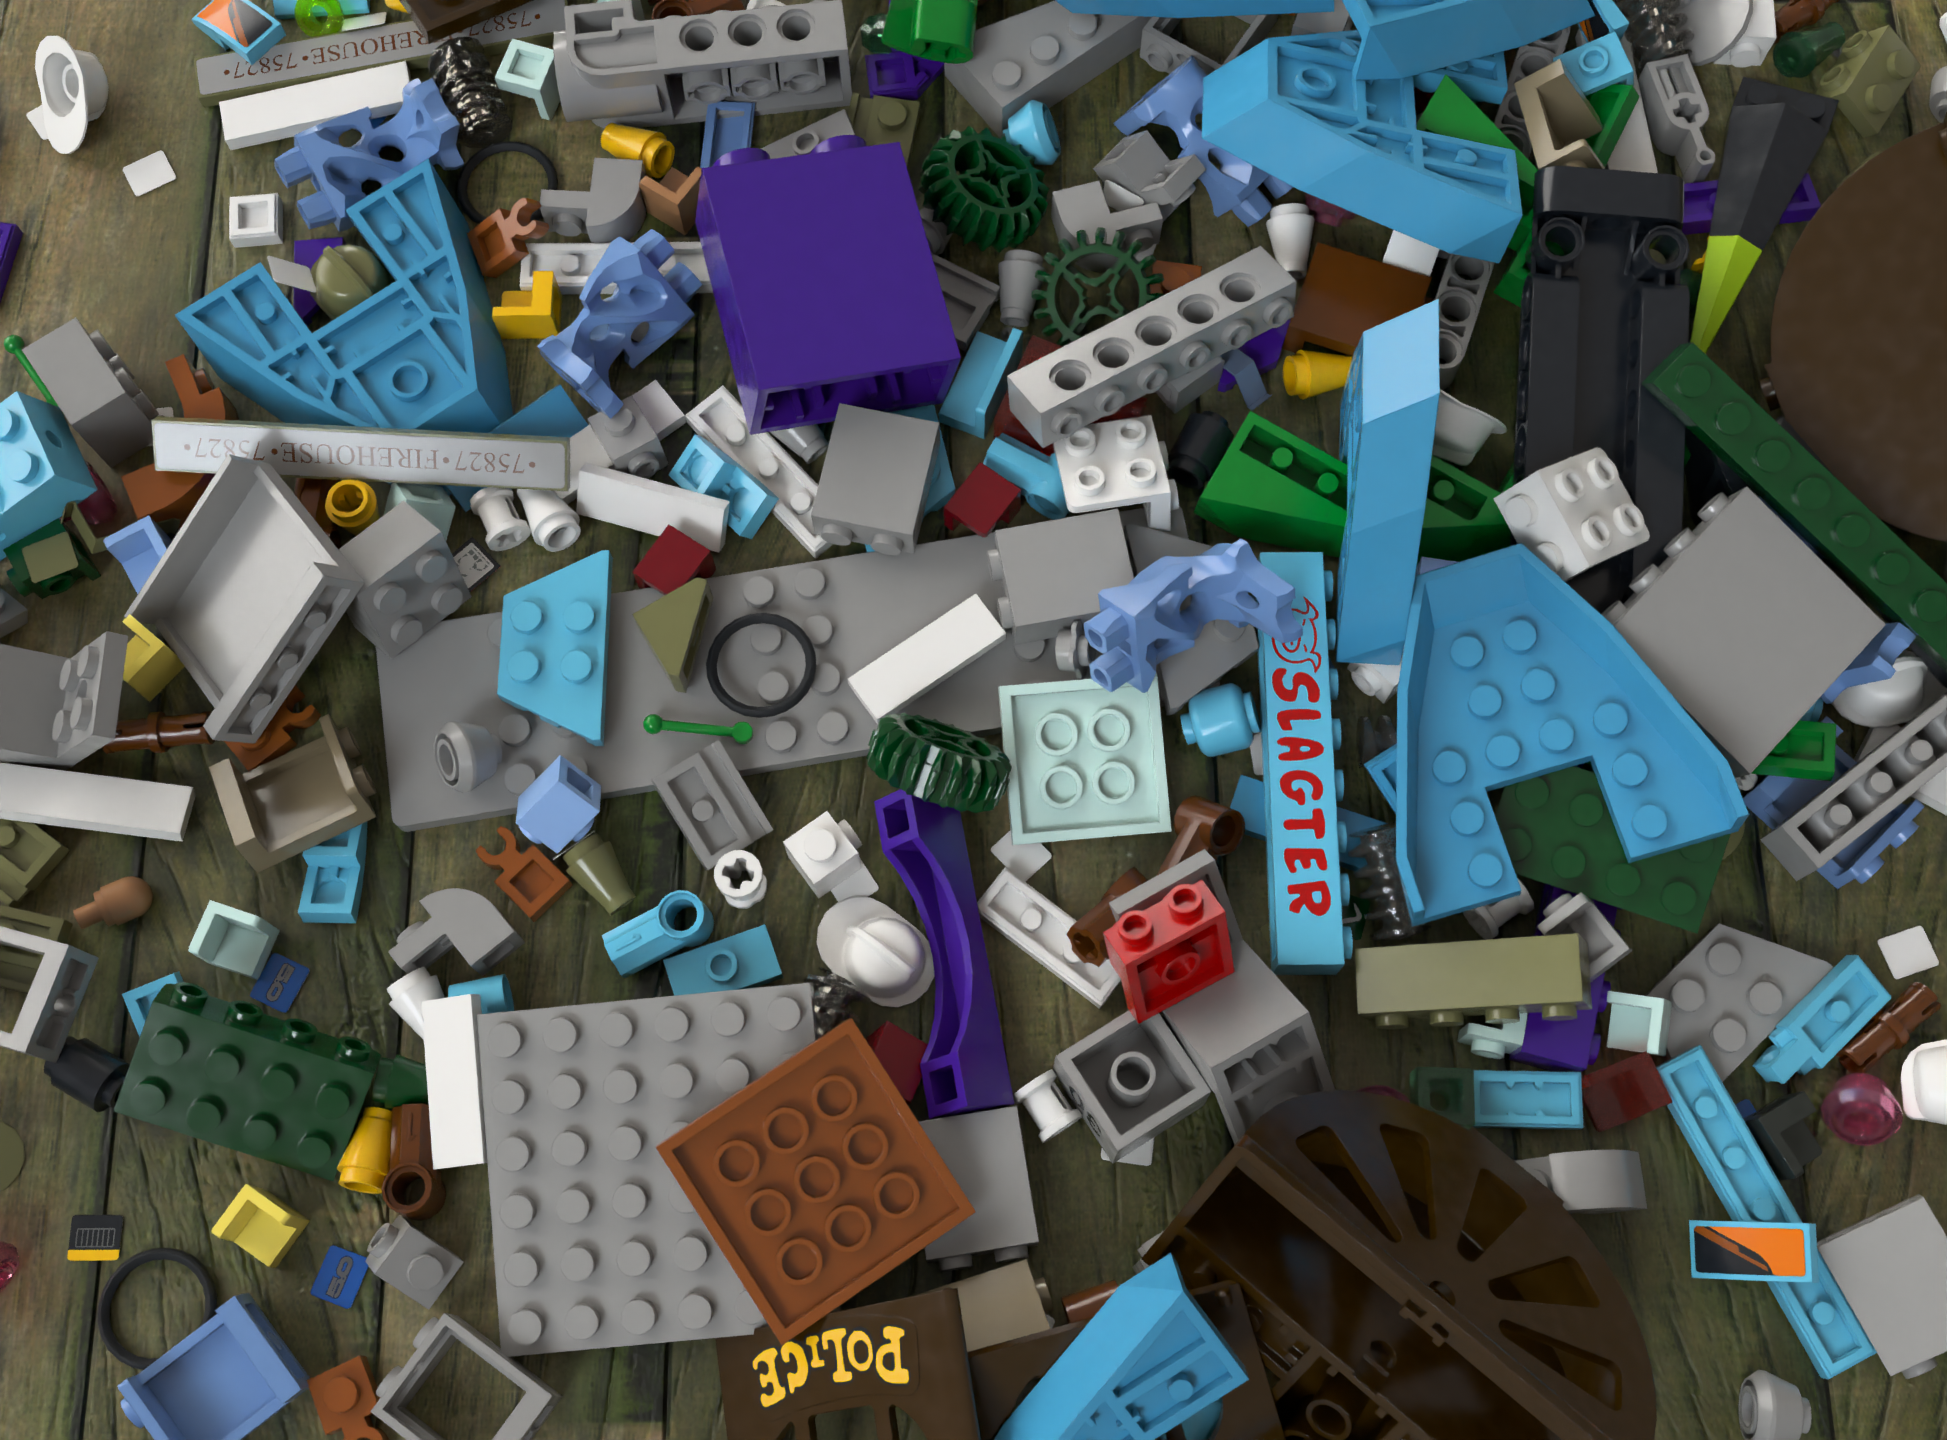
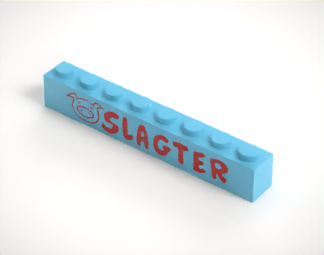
(1301, 779)

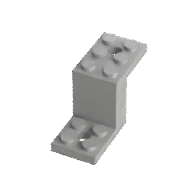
(57, 705)
(1244, 1030)

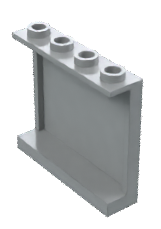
(247, 595)
(1743, 626)

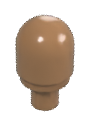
(116, 903)

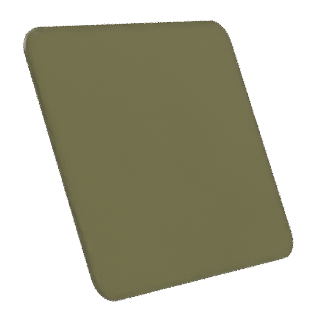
(50, 557)

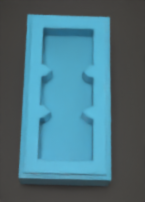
(727, 964)
(1528, 1100)

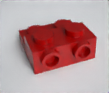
(1170, 949)

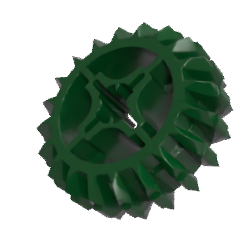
(979, 197)
(1065, 270)
(938, 762)

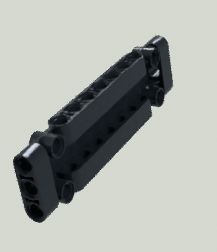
(1592, 337)

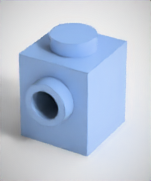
(558, 806)

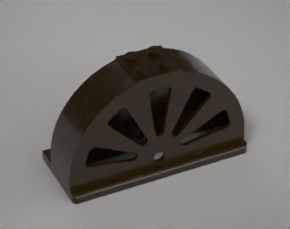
(1867, 335)
(1413, 1281)

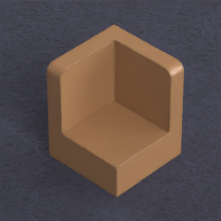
(673, 198)

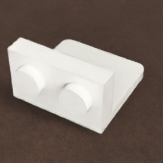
(1118, 467)
(1574, 514)

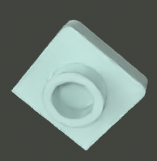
(1494, 1040)

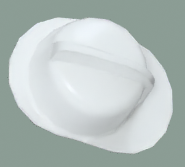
(71, 91)
(1461, 430)
(1893, 699)
(876, 951)
(1925, 1083)

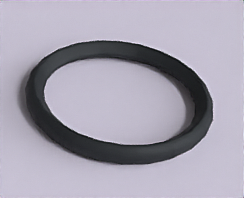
(497, 148)
(766, 711)
(122, 1271)

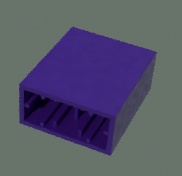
(824, 283)

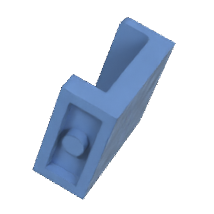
(1779, 797)
(217, 1379)

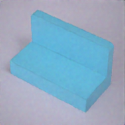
(981, 383)

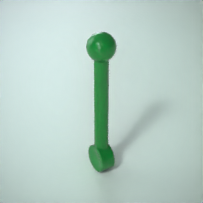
(14, 345)
(741, 731)

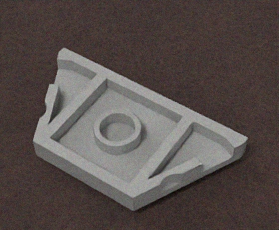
(1219, 645)
(1733, 994)

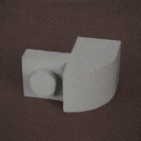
(1147, 172)
(1087, 209)
(607, 211)
(459, 921)
(1592, 1179)

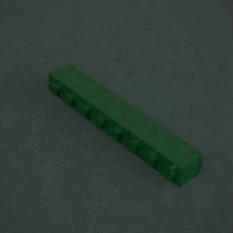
(1804, 494)

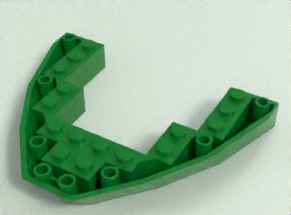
(1296, 495)

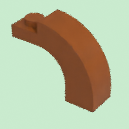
(172, 493)

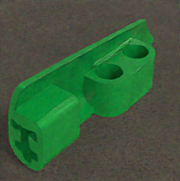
(932, 29)

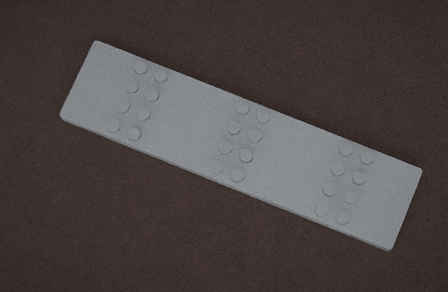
(845, 605)

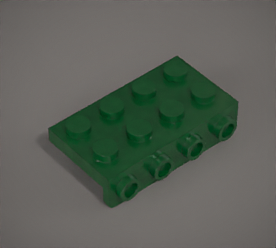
(1566, 838)
(247, 1080)

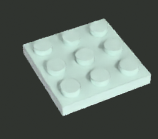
(1083, 761)

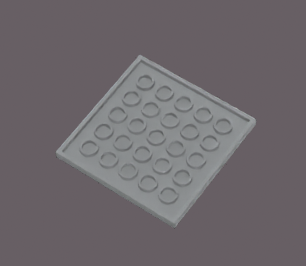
(583, 1208)

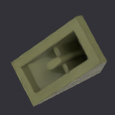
(675, 629)

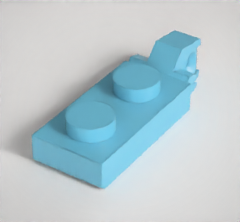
(1823, 1021)

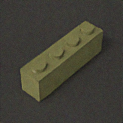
(1474, 980)

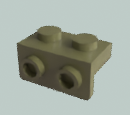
(1870, 78)

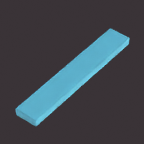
(1754, 1194)

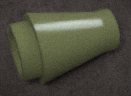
(598, 871)

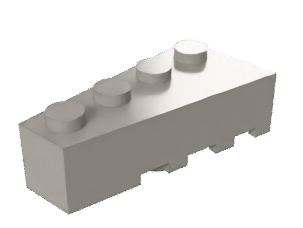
(1040, 58)

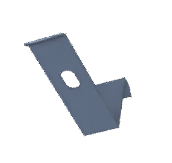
(1247, 377)

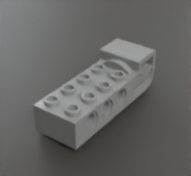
(679, 64)

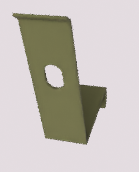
(97, 545)

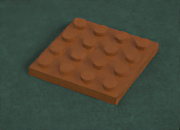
(815, 1180)

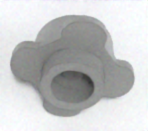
(1074, 650)

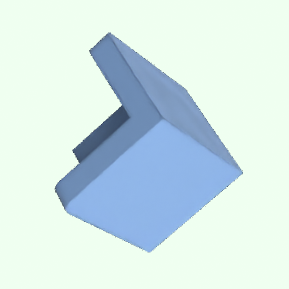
(138, 549)

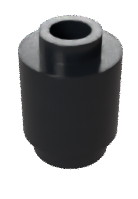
(1199, 449)
(88, 1073)

